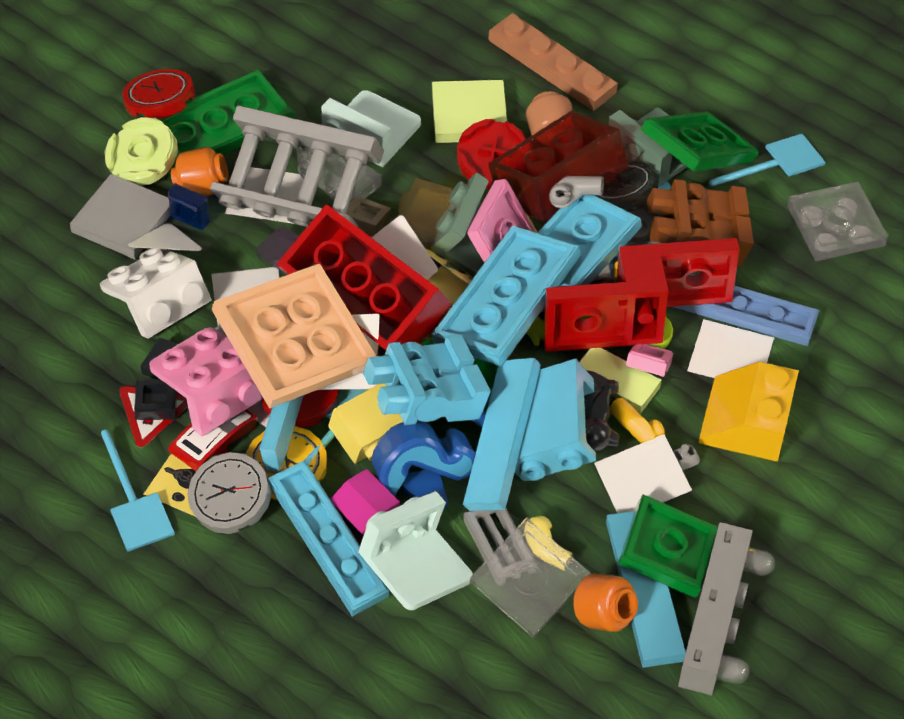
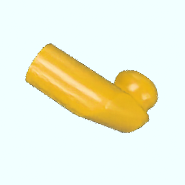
(635, 422)

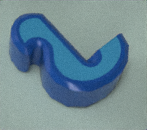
(420, 447)

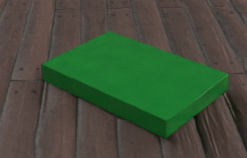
(699, 140)

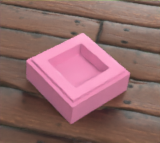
(650, 359)

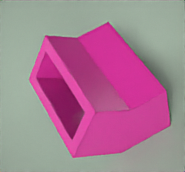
(362, 498)

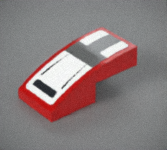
(198, 449)

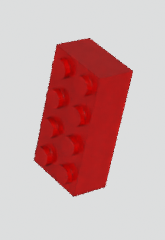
(368, 278)

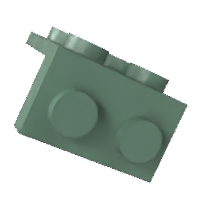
(451, 239)

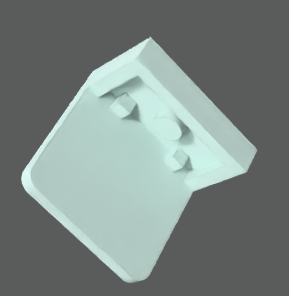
(373, 117)
(412, 554)

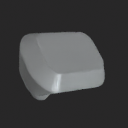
(686, 456)

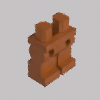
(700, 215)

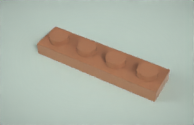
(553, 62)

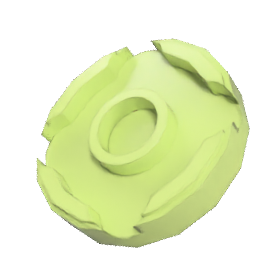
(141, 151)

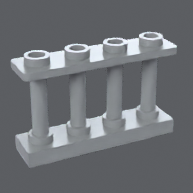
(289, 134)

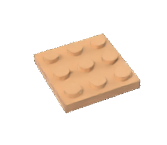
(293, 335)

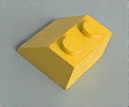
(750, 410)

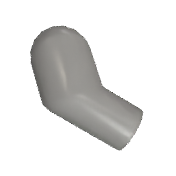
(574, 187)

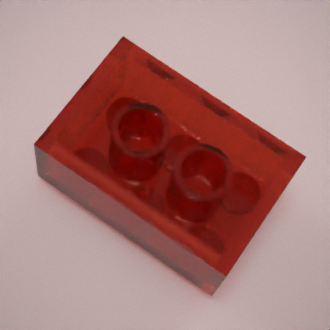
(564, 148)

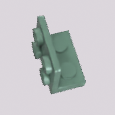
(644, 149)

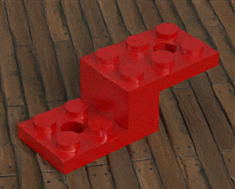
(636, 305)

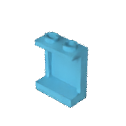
(556, 423)

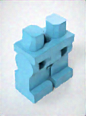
(428, 381)

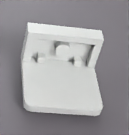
(158, 289)

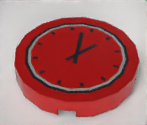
(158, 93)

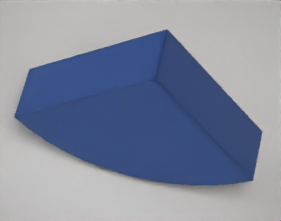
(423, 483)

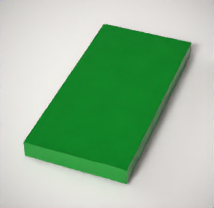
(209, 116)

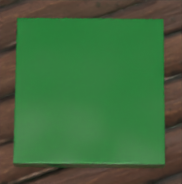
(668, 546)

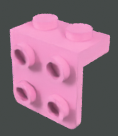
(209, 377)

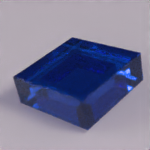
(188, 206)

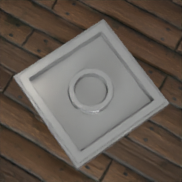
(120, 215)

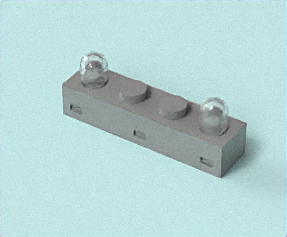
(714, 619)

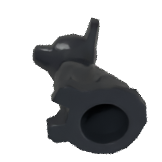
(598, 413)

